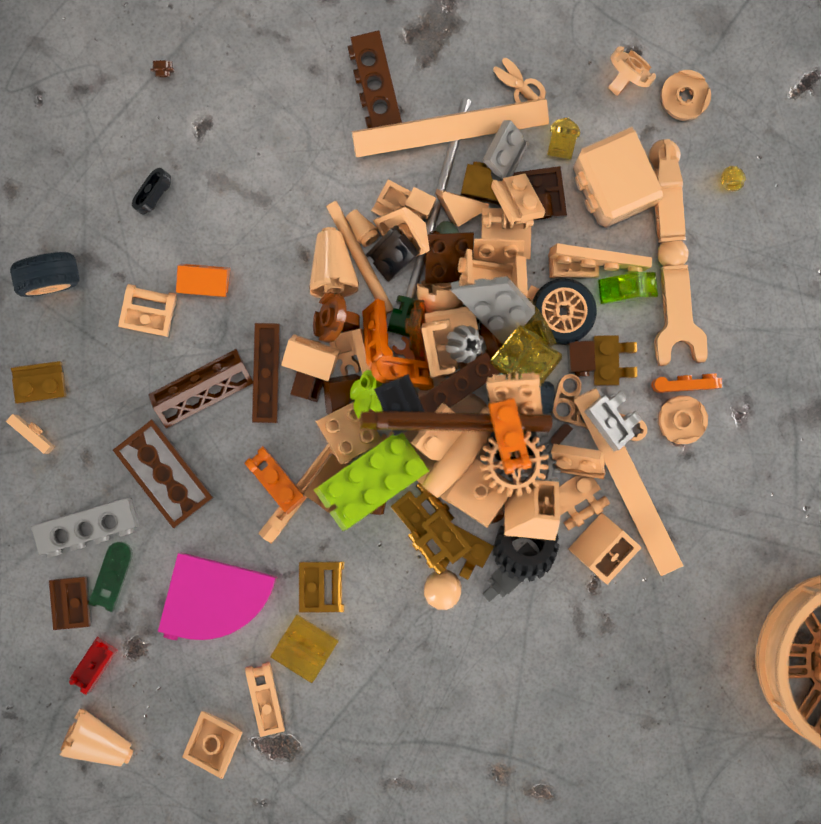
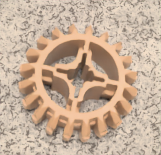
(517, 484)

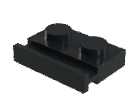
(392, 253)
(399, 397)

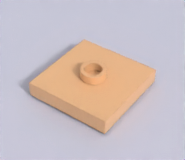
(475, 496)

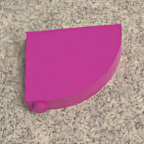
(212, 598)

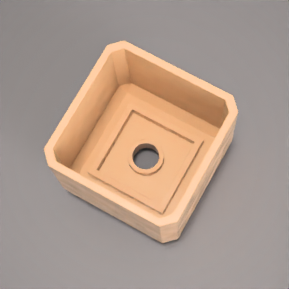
(616, 178)

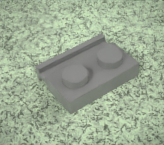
(506, 150)

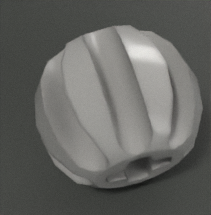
(464, 344)

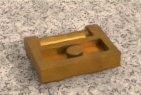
(313, 587)

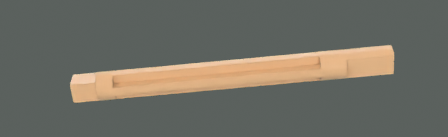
(280, 518)

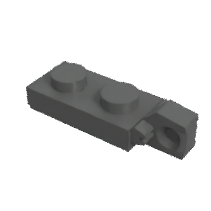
(500, 581)

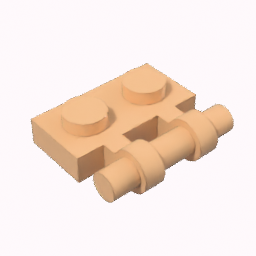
(576, 491)

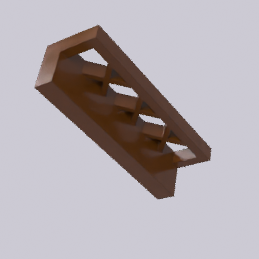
(192, 384)

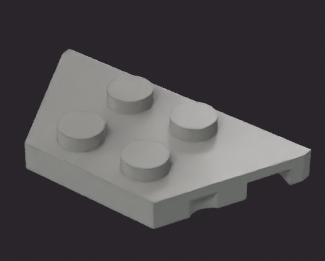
(496, 305)

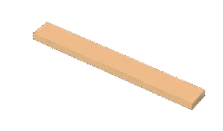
(448, 127)
(634, 494)

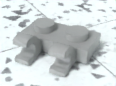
(610, 423)

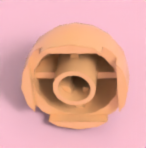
(438, 296)

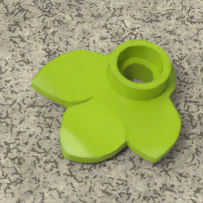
(364, 394)

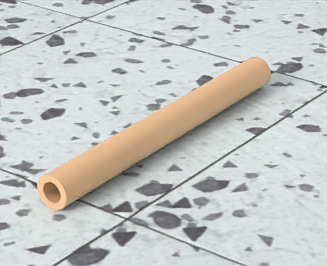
(358, 255)

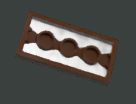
(163, 473)

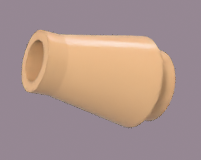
(363, 229)

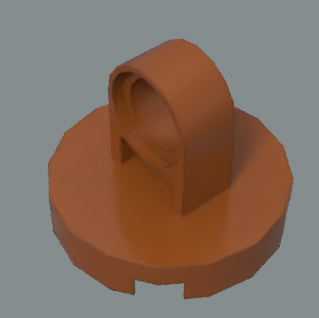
(333, 318)

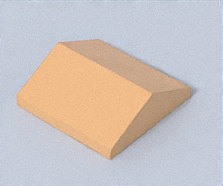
(408, 224)
(212, 744)

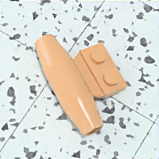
(451, 450)

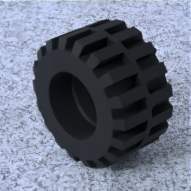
(521, 565)

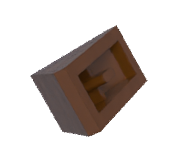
(338, 391)

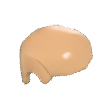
(442, 590)

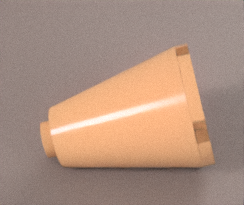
(332, 266)
(95, 742)

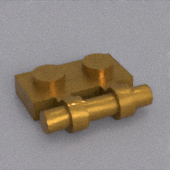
(414, 514)
(445, 536)

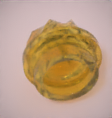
(733, 178)

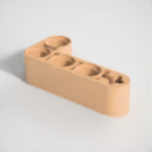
(573, 416)

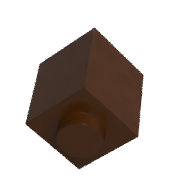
(581, 358)

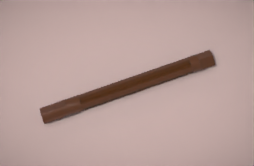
(446, 421)

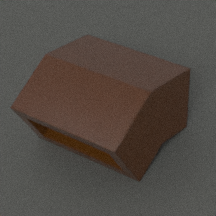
(306, 387)

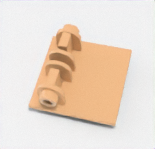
(497, 226)
(498, 250)
(524, 390)
(345, 436)

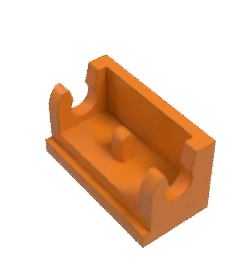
(202, 280)

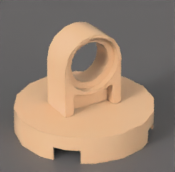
(631, 68)

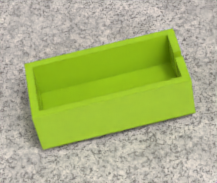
(371, 480)

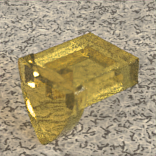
(563, 138)

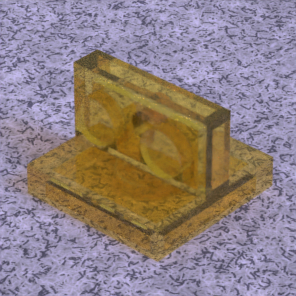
(304, 648)

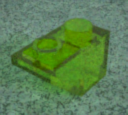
(628, 287)

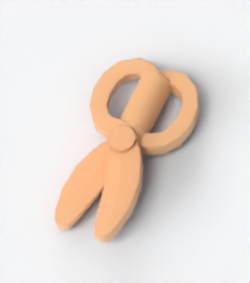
(515, 80)

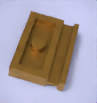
(38, 382)

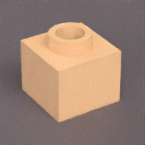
(420, 203)

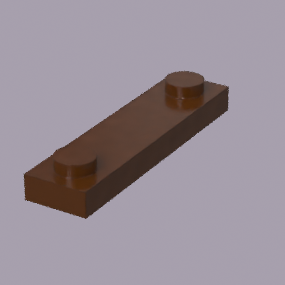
(266, 373)

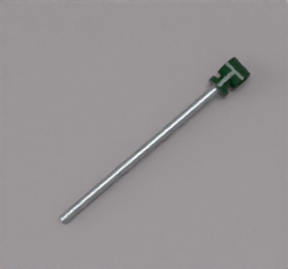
(406, 302)

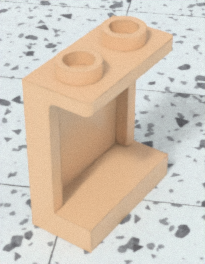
(474, 270)

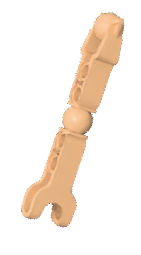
(673, 257)

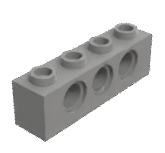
(46, 533)

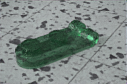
(112, 575)

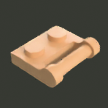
(145, 318)

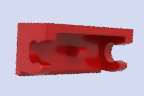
(92, 665)

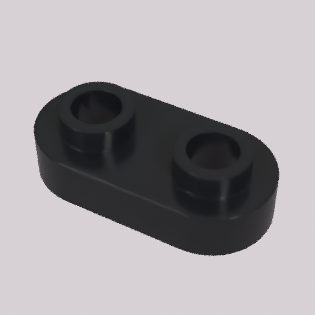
(151, 191)

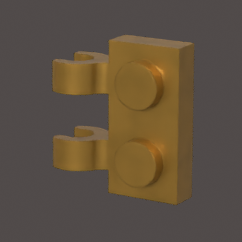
(607, 360)
(477, 556)

